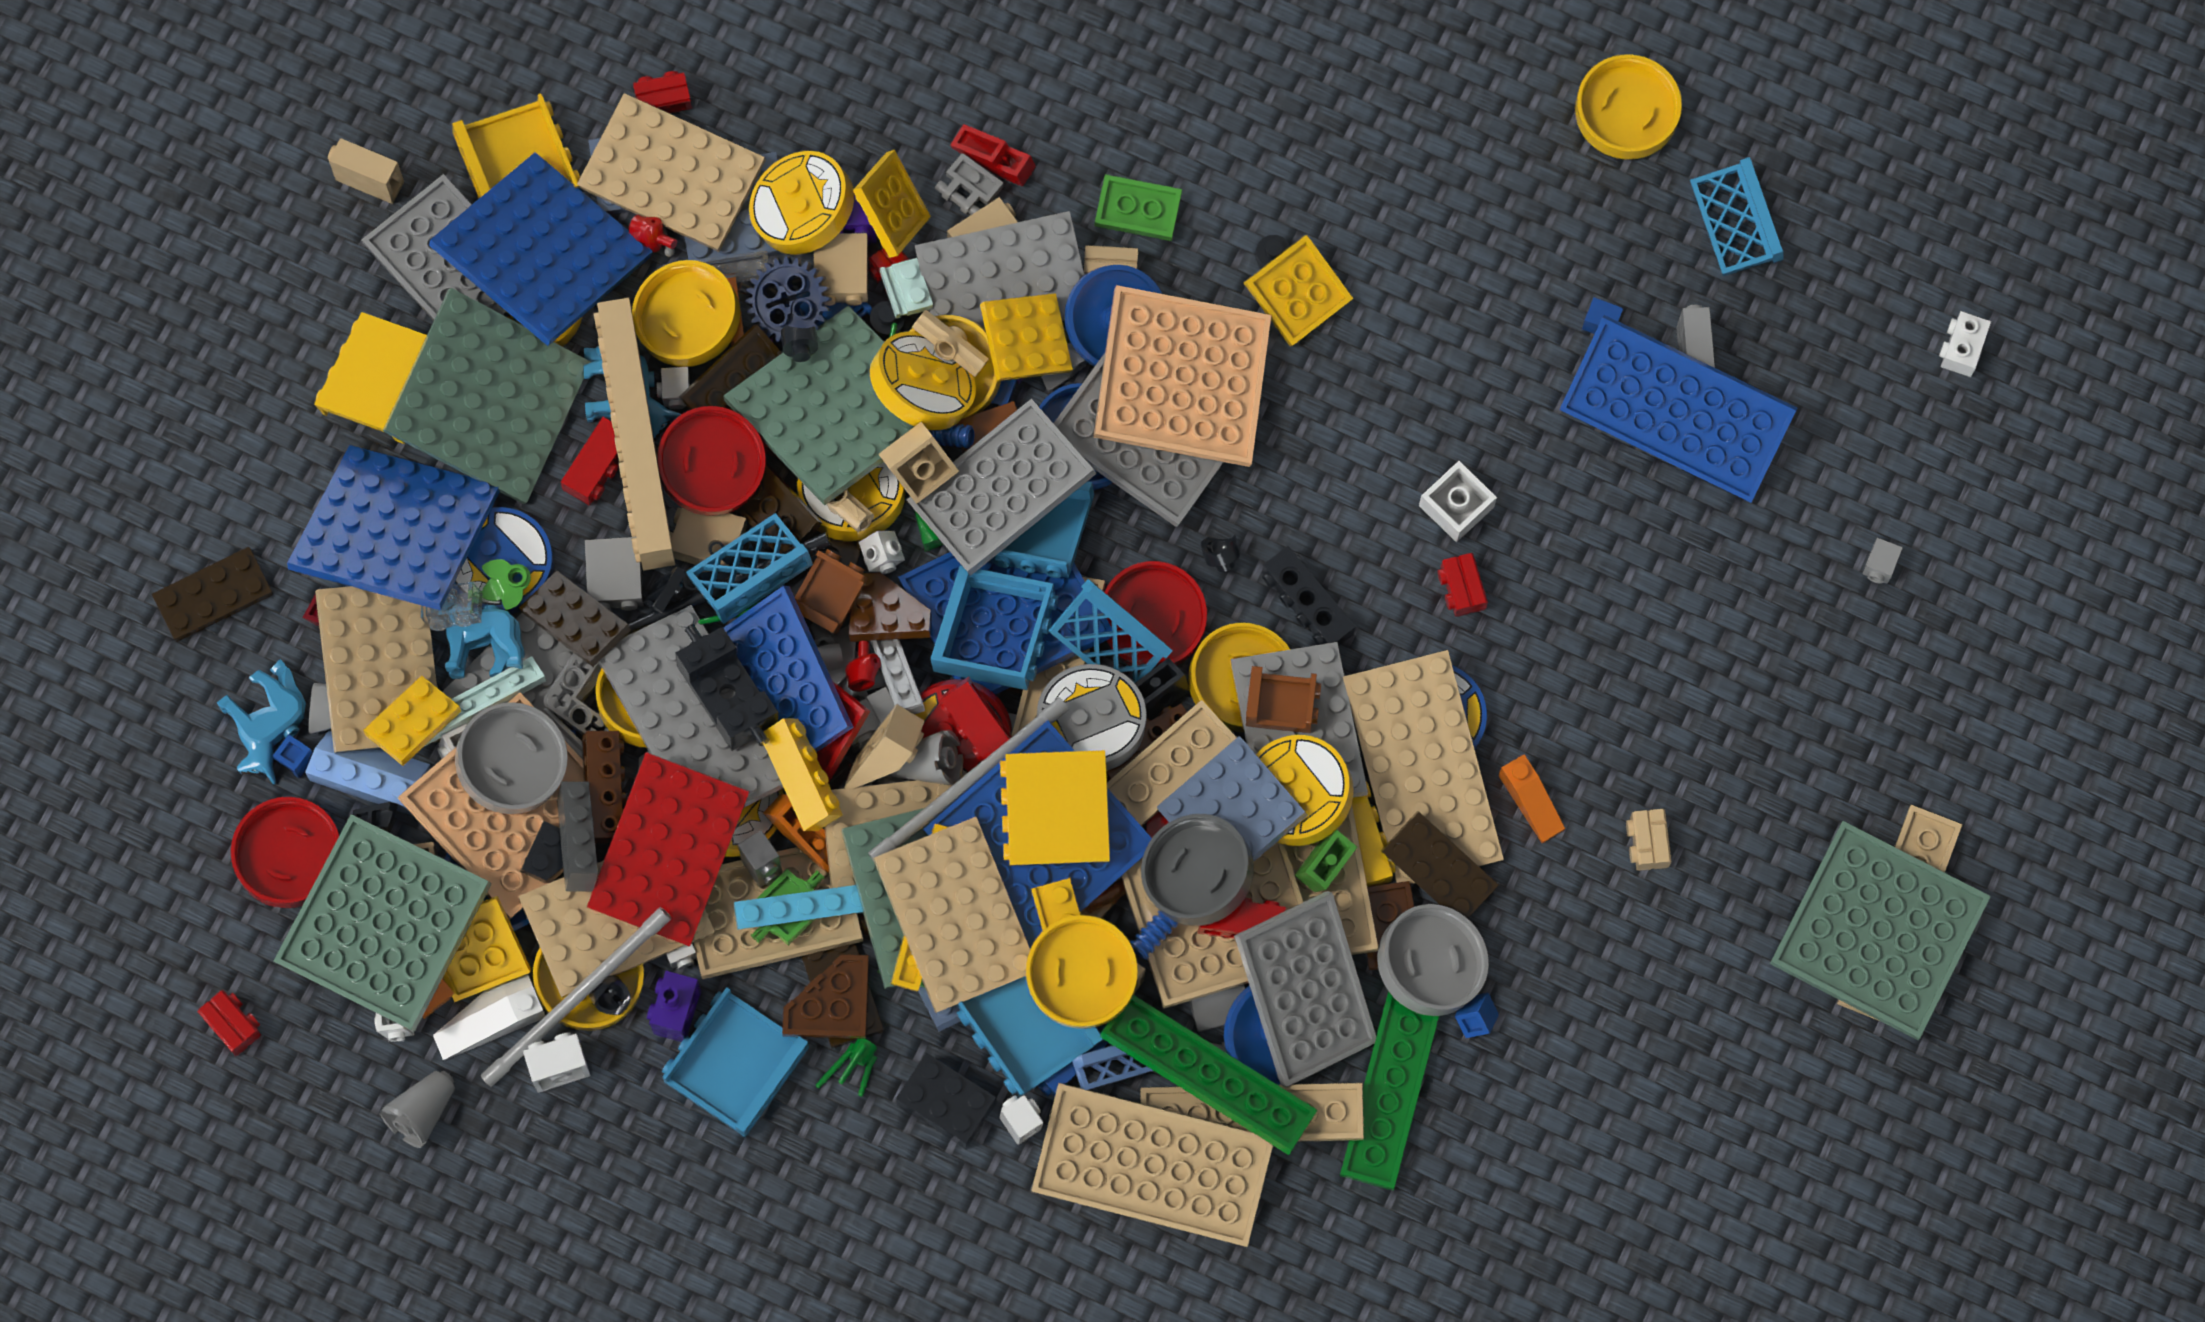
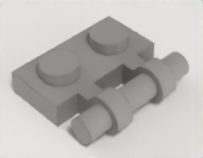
(972, 178)

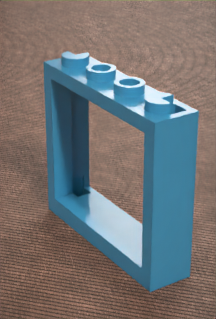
(1003, 584)

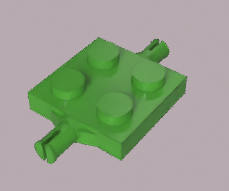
(787, 884)

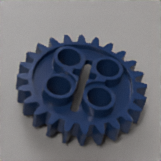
(782, 276)

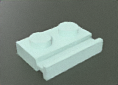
(906, 288)

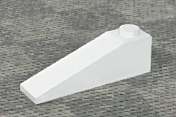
(490, 1017)

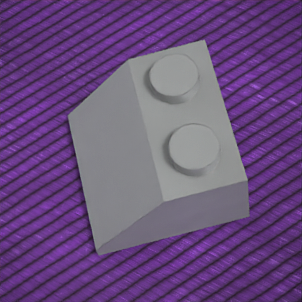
(1212, 1009)

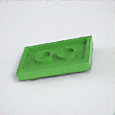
(1138, 207)

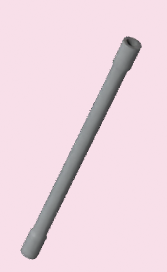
(1050, 713)
(648, 929)

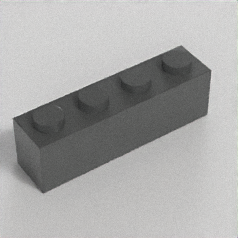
(577, 836)

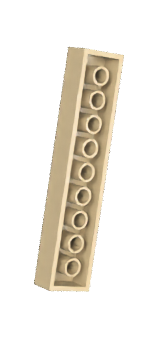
(633, 434)

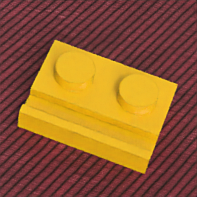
(1055, 902)

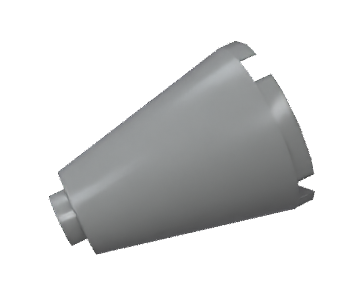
(935, 760)
(419, 1108)

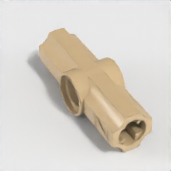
(950, 343)
(851, 511)

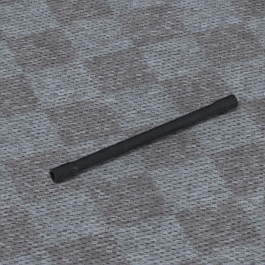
(819, 542)

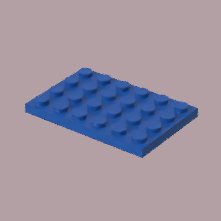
(787, 665)

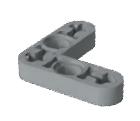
(569, 702)

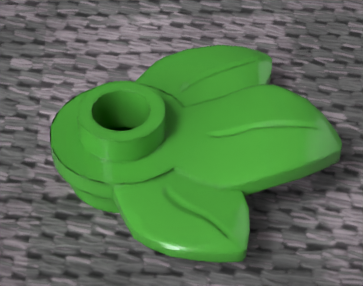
(502, 585)

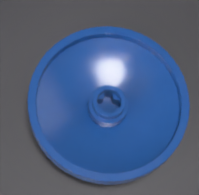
(1091, 305)
(1246, 1038)

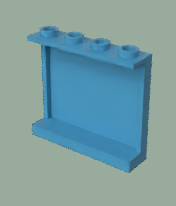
(1053, 540)
(1021, 1037)
(734, 1062)

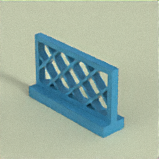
(1759, 211)
(760, 581)
(1119, 617)

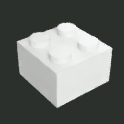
(1457, 501)
(556, 1062)

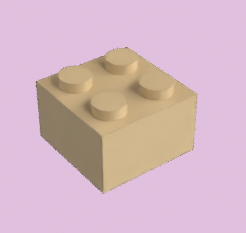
(918, 462)

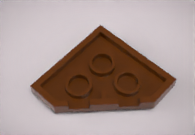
(887, 612)
(831, 1003)

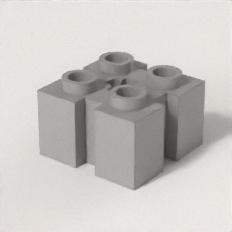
(880, 706)

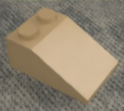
(887, 748)

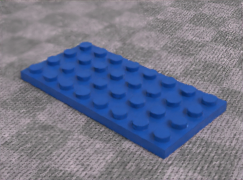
(1678, 408)

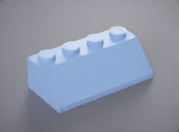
(364, 773)

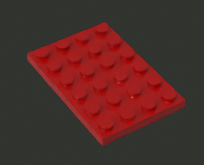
(668, 847)

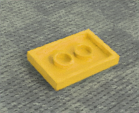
(412, 720)

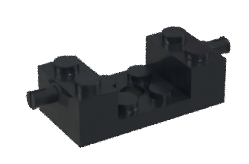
(712, 666)

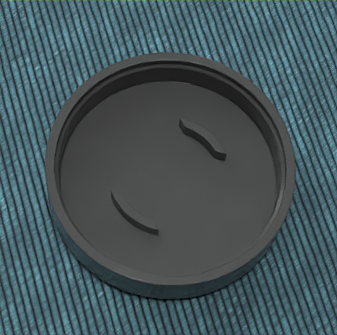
(1197, 869)

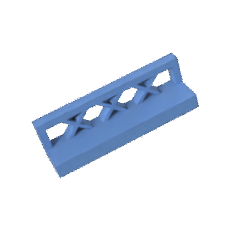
(1106, 1055)

